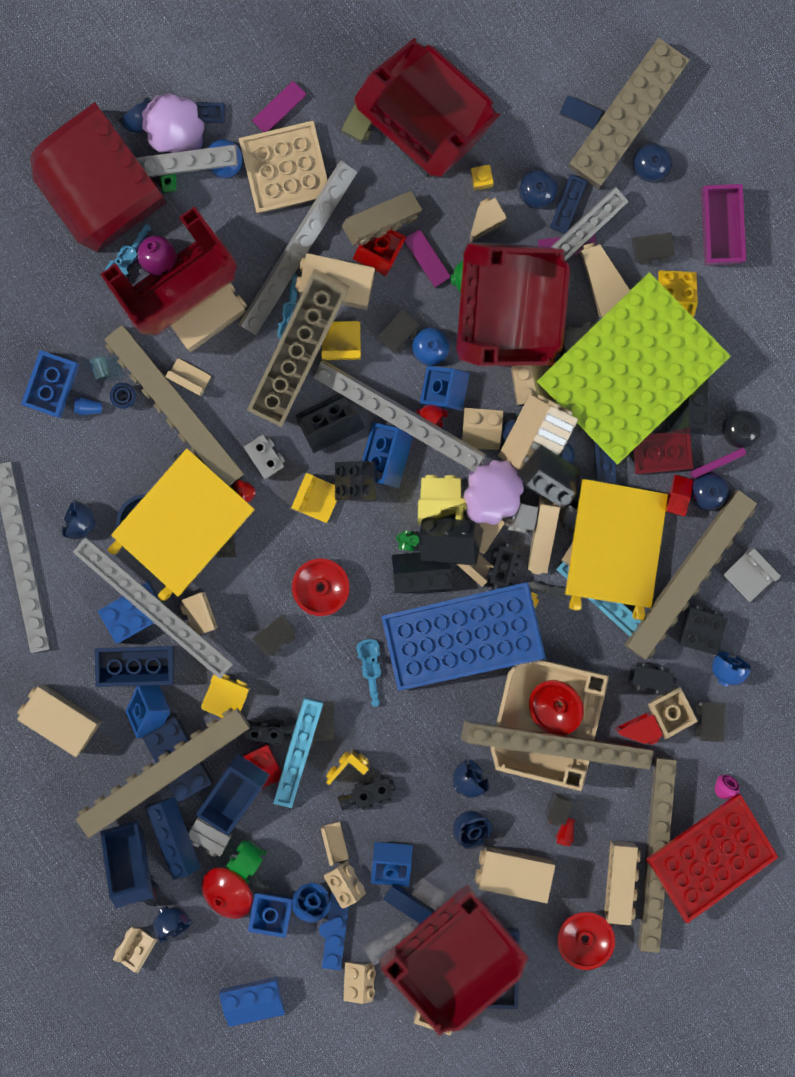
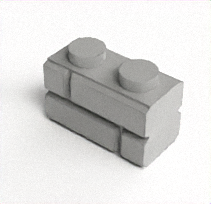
(208, 837)

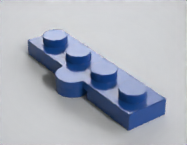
(334, 935)

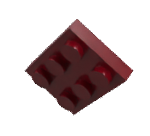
(663, 453)

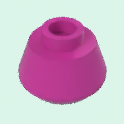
(726, 787)

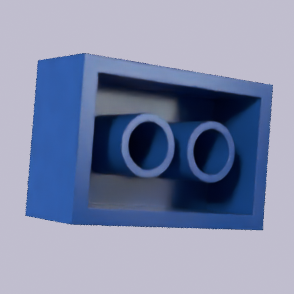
(50, 384)
(124, 618)

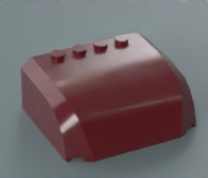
(426, 106)
(93, 180)
(195, 277)
(512, 304)
(455, 962)

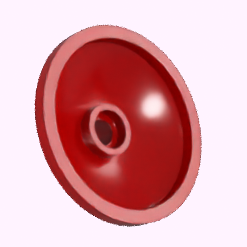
(306, 591)
(548, 712)
(227, 893)
(589, 953)

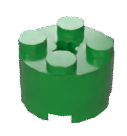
(246, 860)

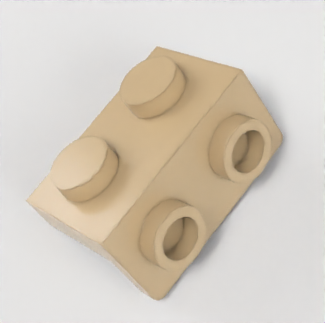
(345, 884)
(135, 948)
(359, 982)

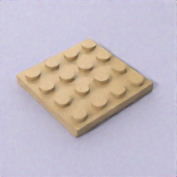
(284, 166)

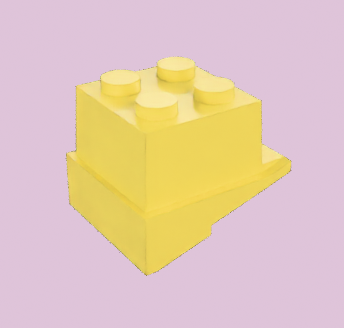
(440, 498)

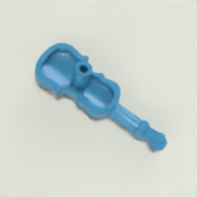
(128, 253)
(288, 307)
(368, 652)

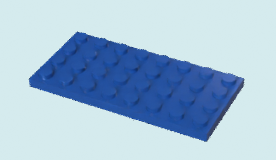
(463, 636)

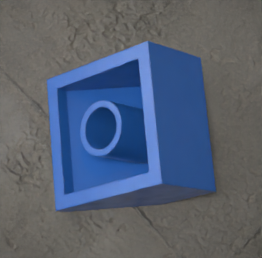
(444, 387)
(147, 709)
(391, 864)
(270, 914)

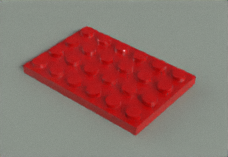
(712, 858)

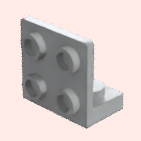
(751, 574)

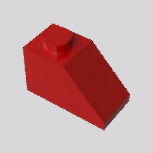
(679, 495)

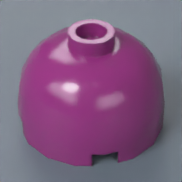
(156, 255)

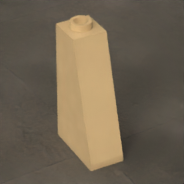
(603, 278)
(543, 536)

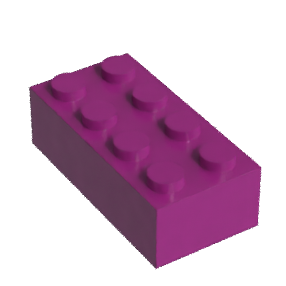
(723, 224)

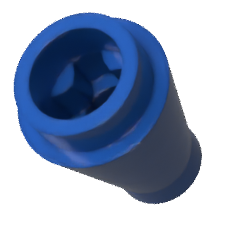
(86, 406)

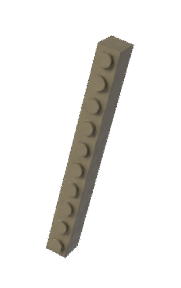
(172, 404)
(690, 575)
(556, 745)
(163, 772)
(658, 836)

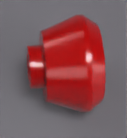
(244, 490)

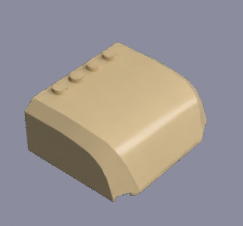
(516, 714)

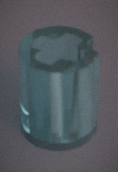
(100, 367)

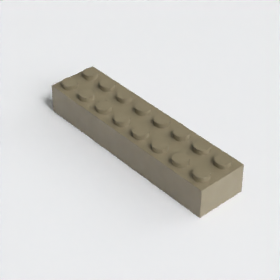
(628, 113)
(298, 347)

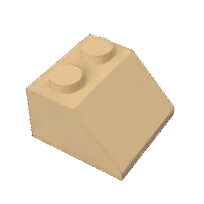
(488, 218)
(526, 383)
(482, 428)
(199, 613)
(672, 712)

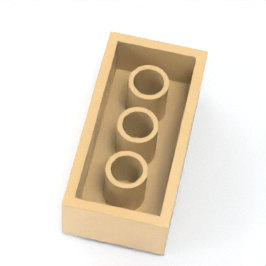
(621, 882)

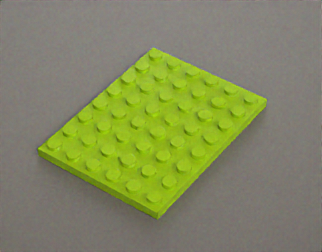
(633, 368)

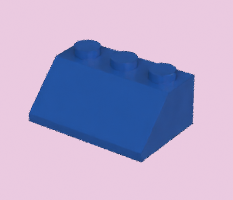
(390, 451)
(252, 1001)

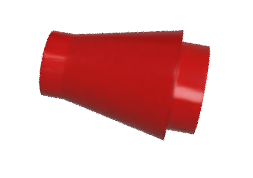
(566, 833)

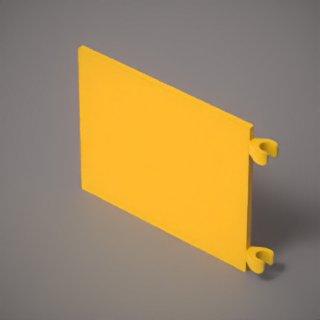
(181, 523)
(616, 545)

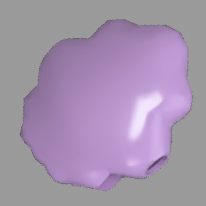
(173, 124)
(493, 492)

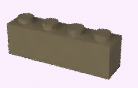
(382, 218)

